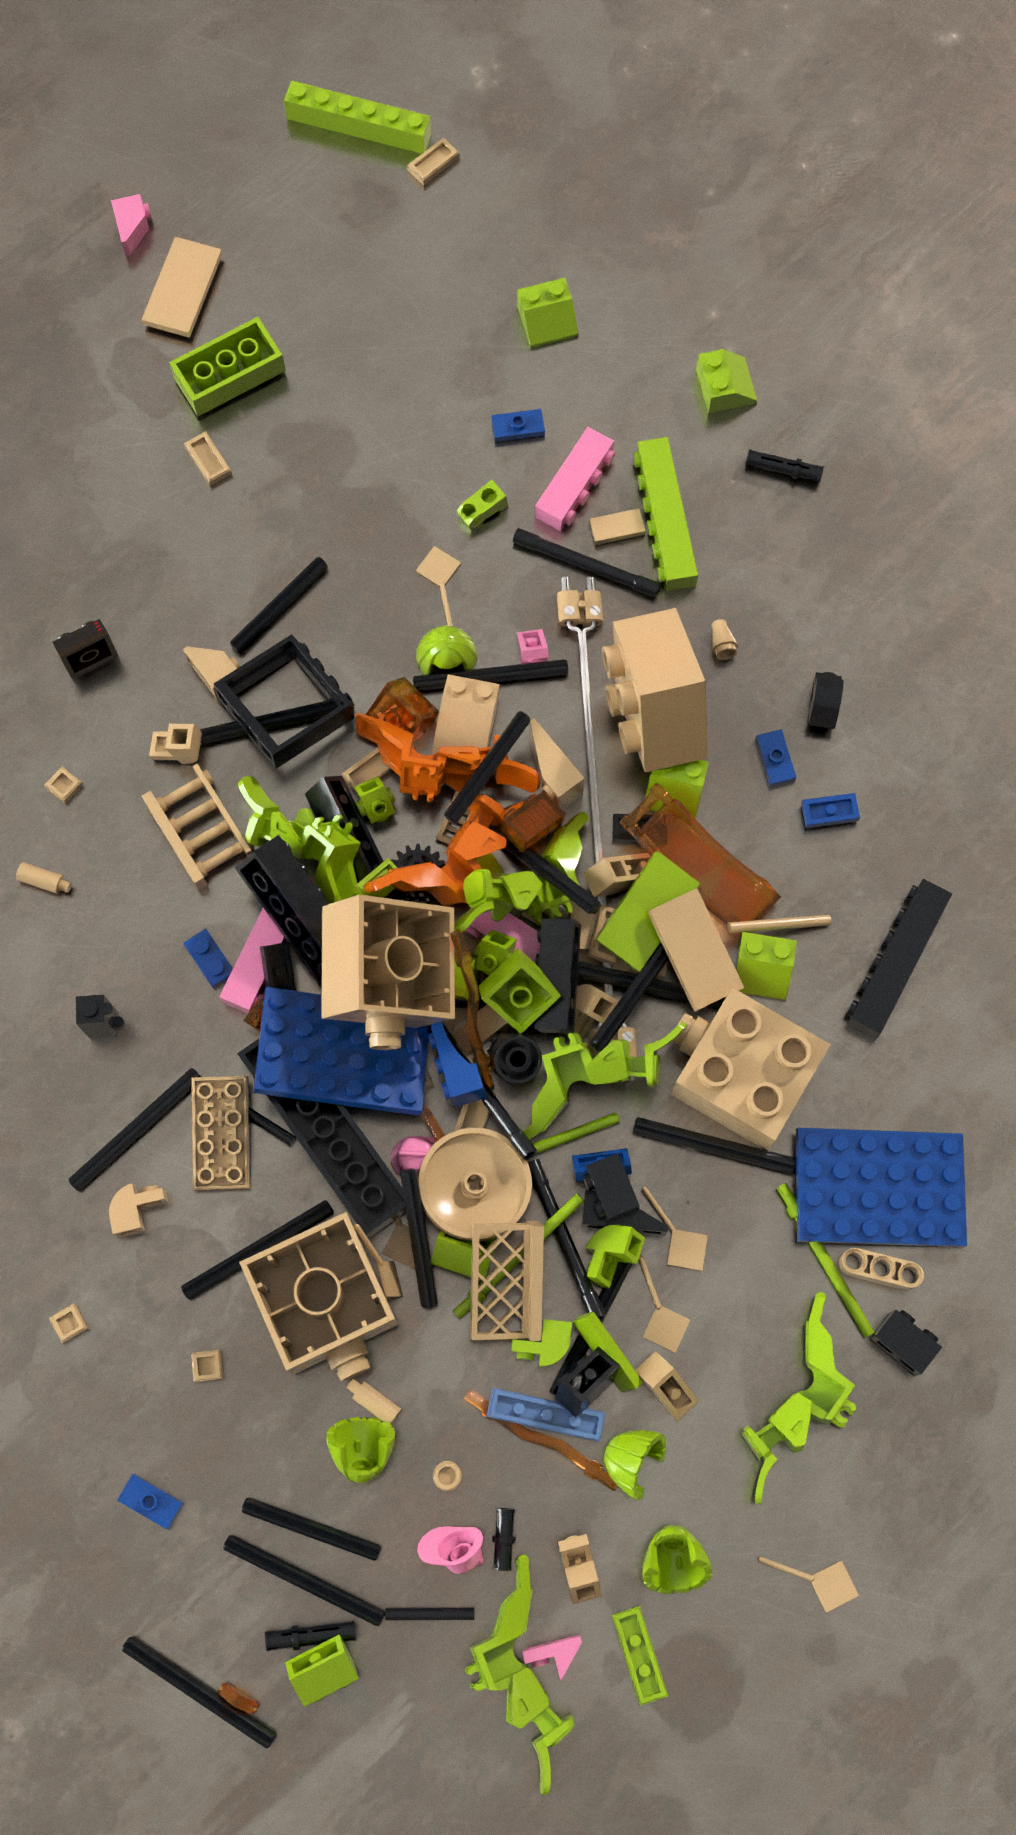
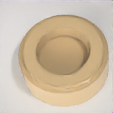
(447, 1475)

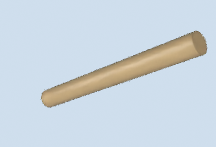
(781, 923)

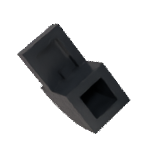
(826, 700)

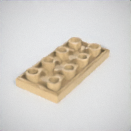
(182, 287)
(695, 949)
(220, 1132)

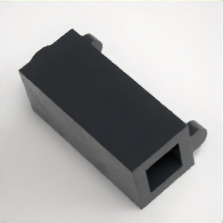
(97, 1016)

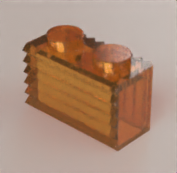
(532, 820)

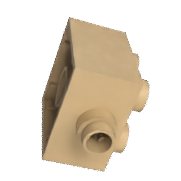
(657, 690)
(387, 966)
(746, 1067)
(320, 1298)

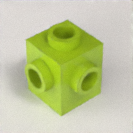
(375, 800)
(494, 951)

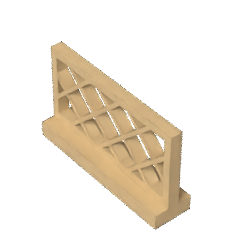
(531, 1276)

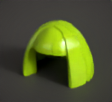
(446, 649)
(360, 1447)
(625, 1455)
(675, 1562)

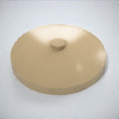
(474, 1180)

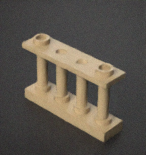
(185, 848)

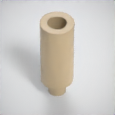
(42, 878)
(374, 1401)

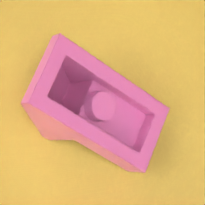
(532, 646)
(562, 1650)

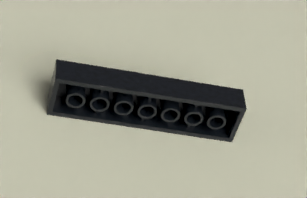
(340, 1155)

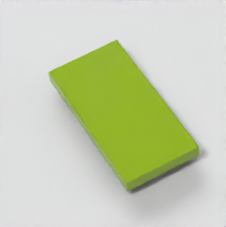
(629, 928)

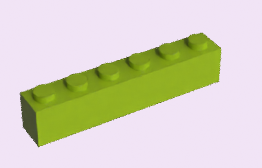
(357, 117)
(666, 514)

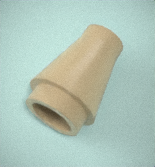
(723, 642)

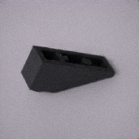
(638, 1220)

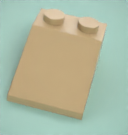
(466, 713)
(557, 773)

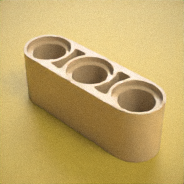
(894, 1269)

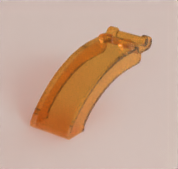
(726, 884)

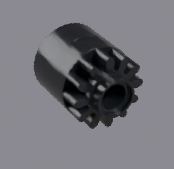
(522, 1066)

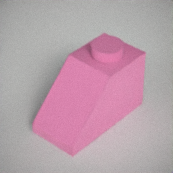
(131, 221)

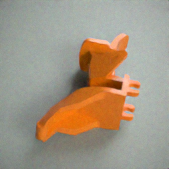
(449, 765)
(470, 842)

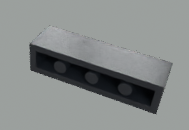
(559, 962)

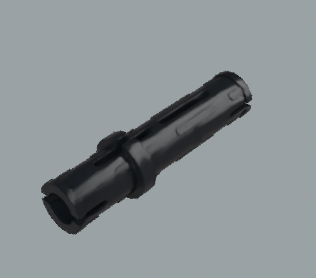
(778, 464)
(308, 1636)

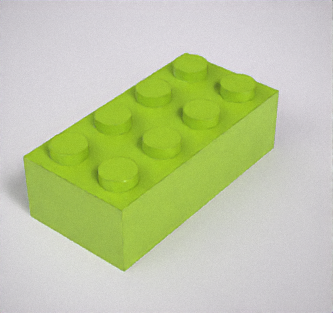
(227, 366)

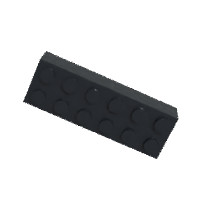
(288, 898)

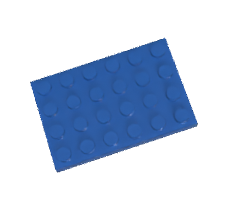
(333, 1059)
(880, 1187)

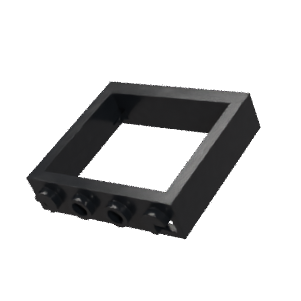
(265, 663)

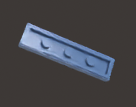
(544, 1415)

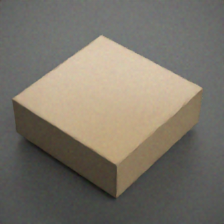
(63, 785)
(68, 1323)
(207, 1366)

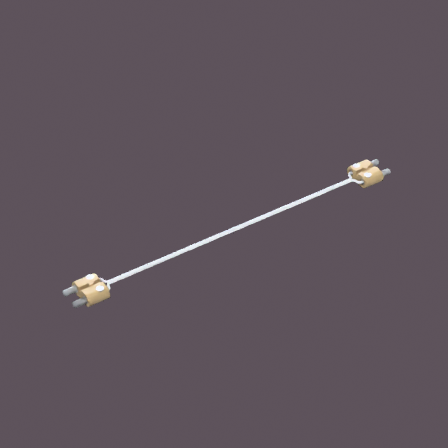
(587, 610)

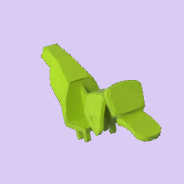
(307, 839)
(525, 888)
(579, 1063)
(819, 1402)
(502, 1671)

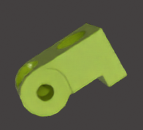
(482, 505)

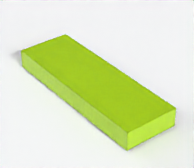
(597, 1335)
(639, 1655)

